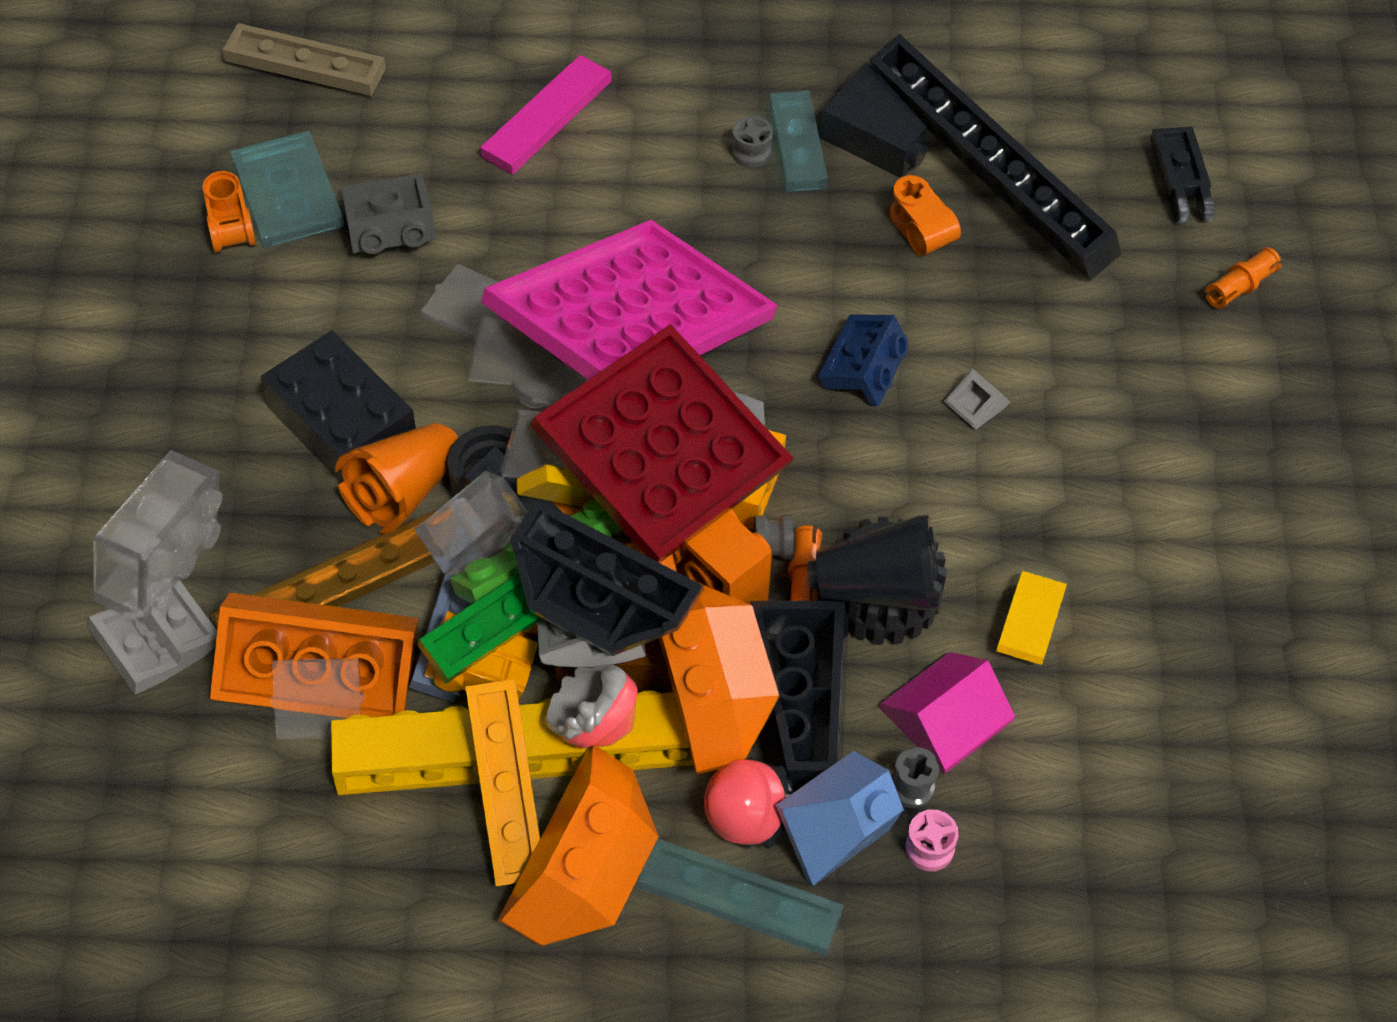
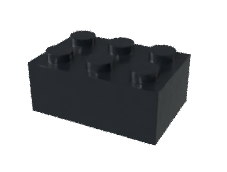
(334, 400)

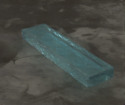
(741, 897)

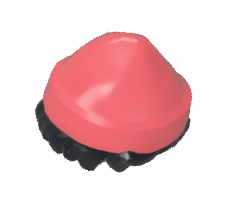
(744, 799)

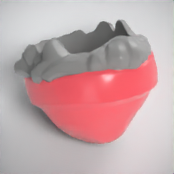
(593, 707)

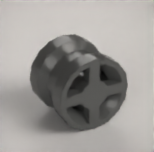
(752, 141)
(777, 534)

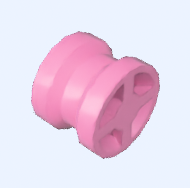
(937, 829)

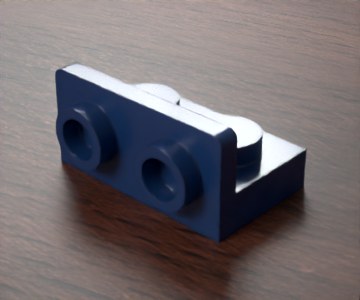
(865, 356)

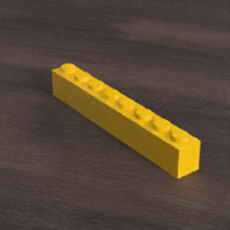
(439, 747)

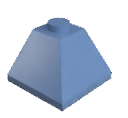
(839, 814)

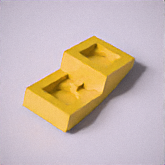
(1031, 617)

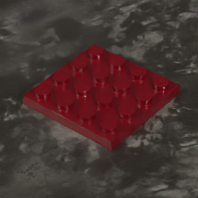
(661, 443)

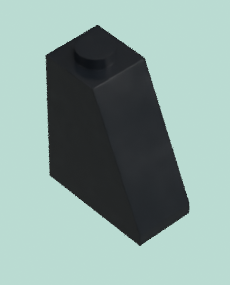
(874, 124)

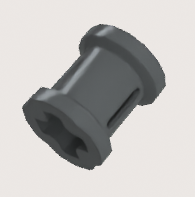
(917, 763)

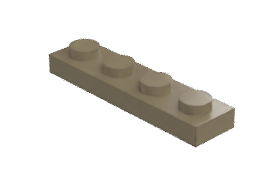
(304, 59)

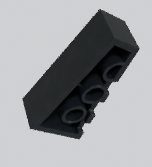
(809, 665)

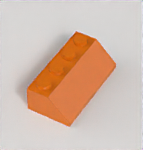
(266, 629)

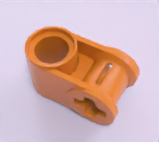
(227, 214)
(922, 216)

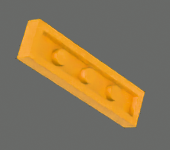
(503, 777)

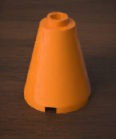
(394, 475)

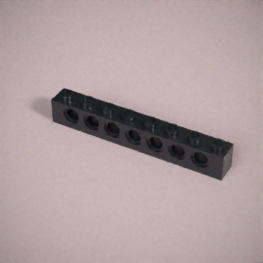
(998, 159)

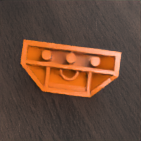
(720, 679)
(585, 855)

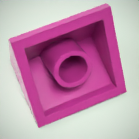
(951, 708)

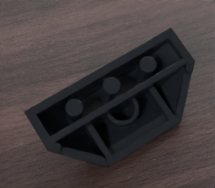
(597, 583)

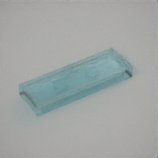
(798, 141)

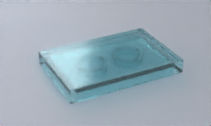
(287, 189)

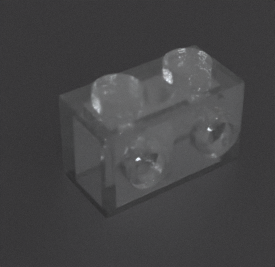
(472, 523)

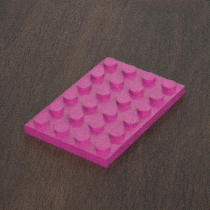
(623, 292)

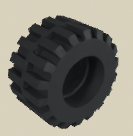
(887, 621)

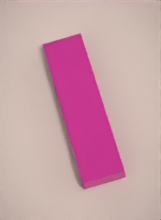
(545, 114)

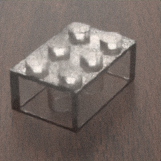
(156, 536)

